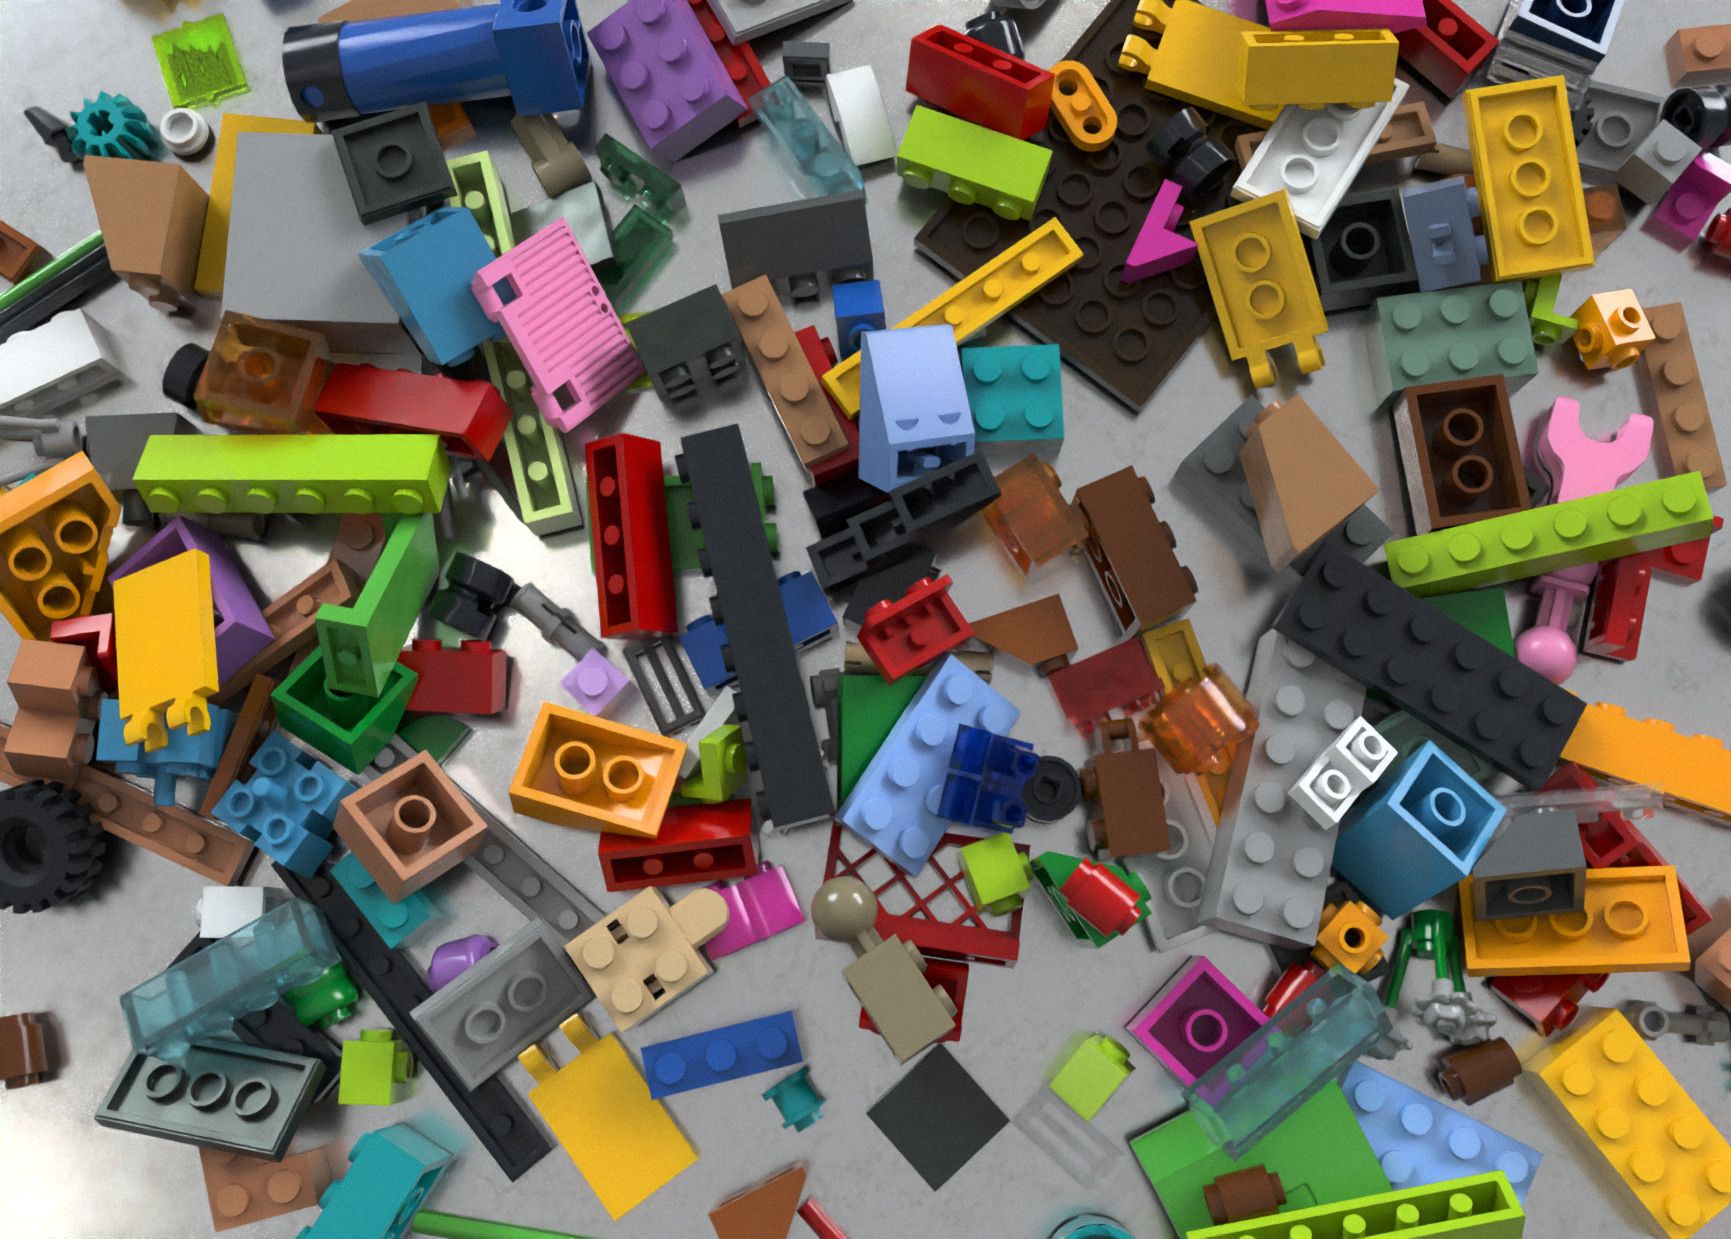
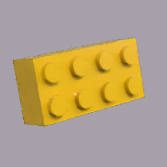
(1634, 1123)

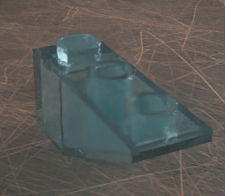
(805, 142)

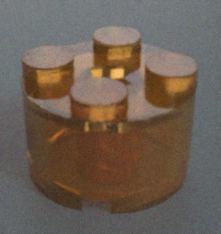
(1199, 721)

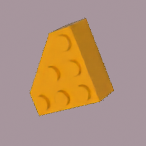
(54, 546)

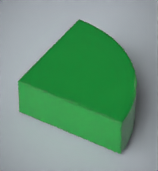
(435, 734)

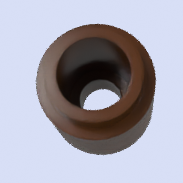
(21, 1050)
(1479, 1070)
(1244, 1195)

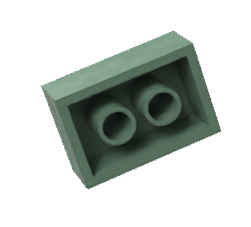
(1449, 338)

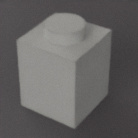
(1657, 162)

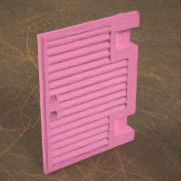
(560, 324)

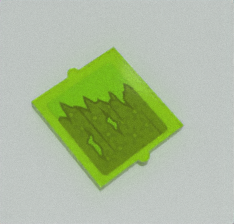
(199, 61)

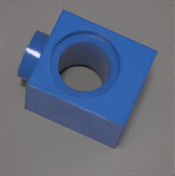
(857, 310)

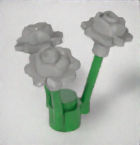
(1449, 1006)

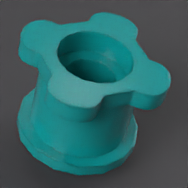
(796, 1100)

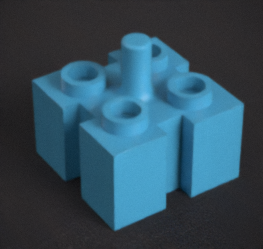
(184, 756)
(286, 805)

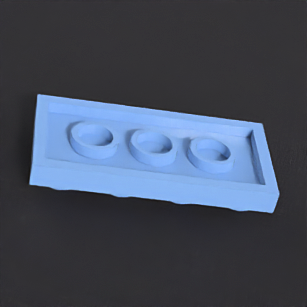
(903, 785)
(1427, 1140)

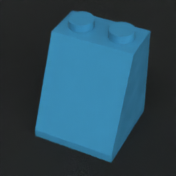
(428, 278)
(1415, 832)

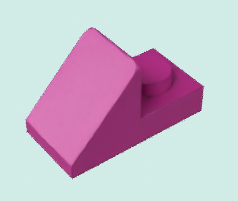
(1692, 198)
(1157, 246)

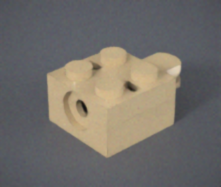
(648, 949)

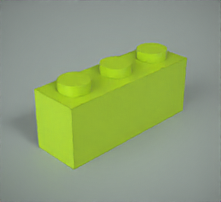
(972, 163)

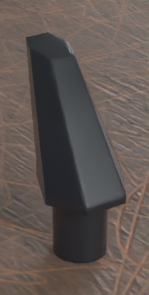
(52, 131)

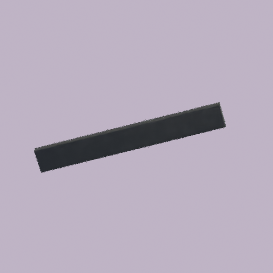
(397, 989)

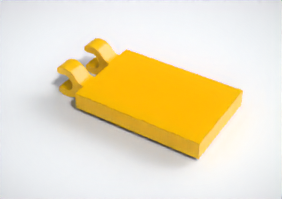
(1194, 57)
(1262, 283)
(165, 649)
(607, 1117)

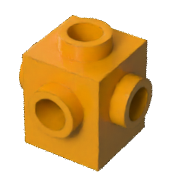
(1611, 330)
(1330, 941)

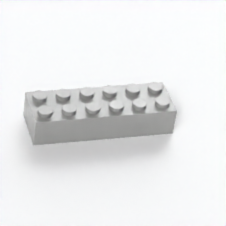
(1268, 852)

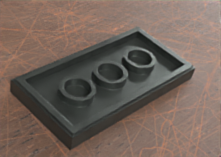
(215, 1098)

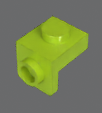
(1540, 300)
(722, 766)

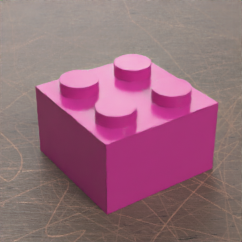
(1196, 1020)

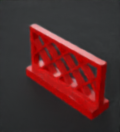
(931, 936)

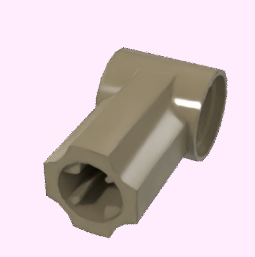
(553, 158)

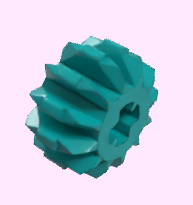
(109, 128)

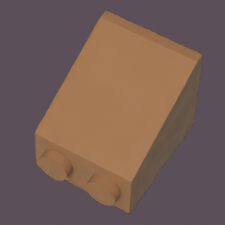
(150, 226)
(1299, 480)

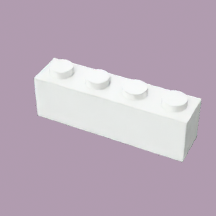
(53, 363)

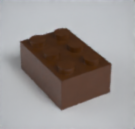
(1460, 452)
(1134, 553)

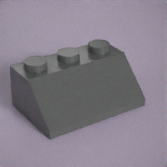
(800, 243)

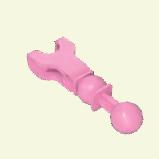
(1578, 471)

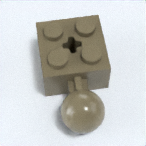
(886, 972)

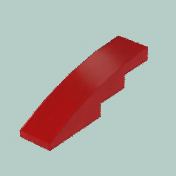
(1621, 845)

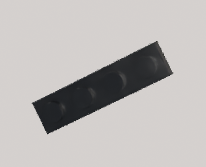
(280, 1030)

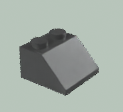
(1532, 868)

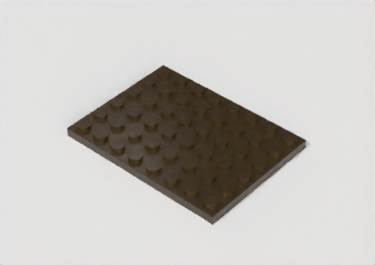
(1108, 328)

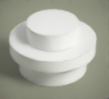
(183, 131)

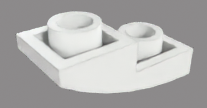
(861, 115)
(1342, 773)

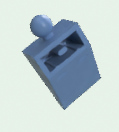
(911, 401)

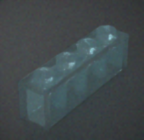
(229, 980)
(1287, 1061)

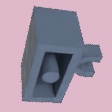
(1443, 233)

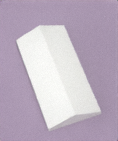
(1179, 875)

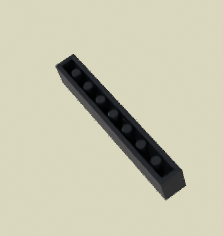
(756, 627)

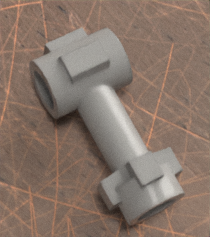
(825, 691)
(1654, 1021)

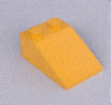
(595, 774)

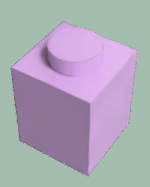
(598, 685)

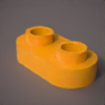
(1082, 108)

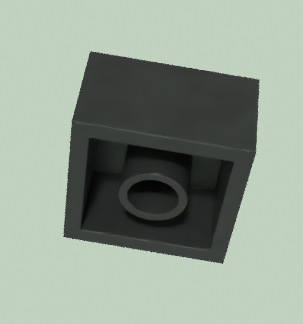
(1362, 252)
(687, 342)

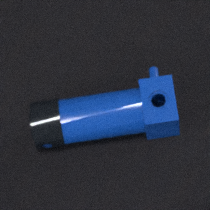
(442, 58)

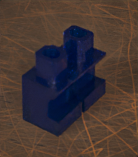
(1003, 767)

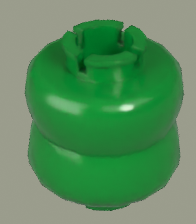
(324, 999)

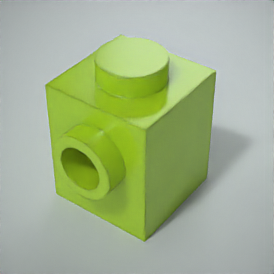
(996, 874)
(374, 1069)
(1093, 1075)

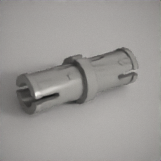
(554, 622)

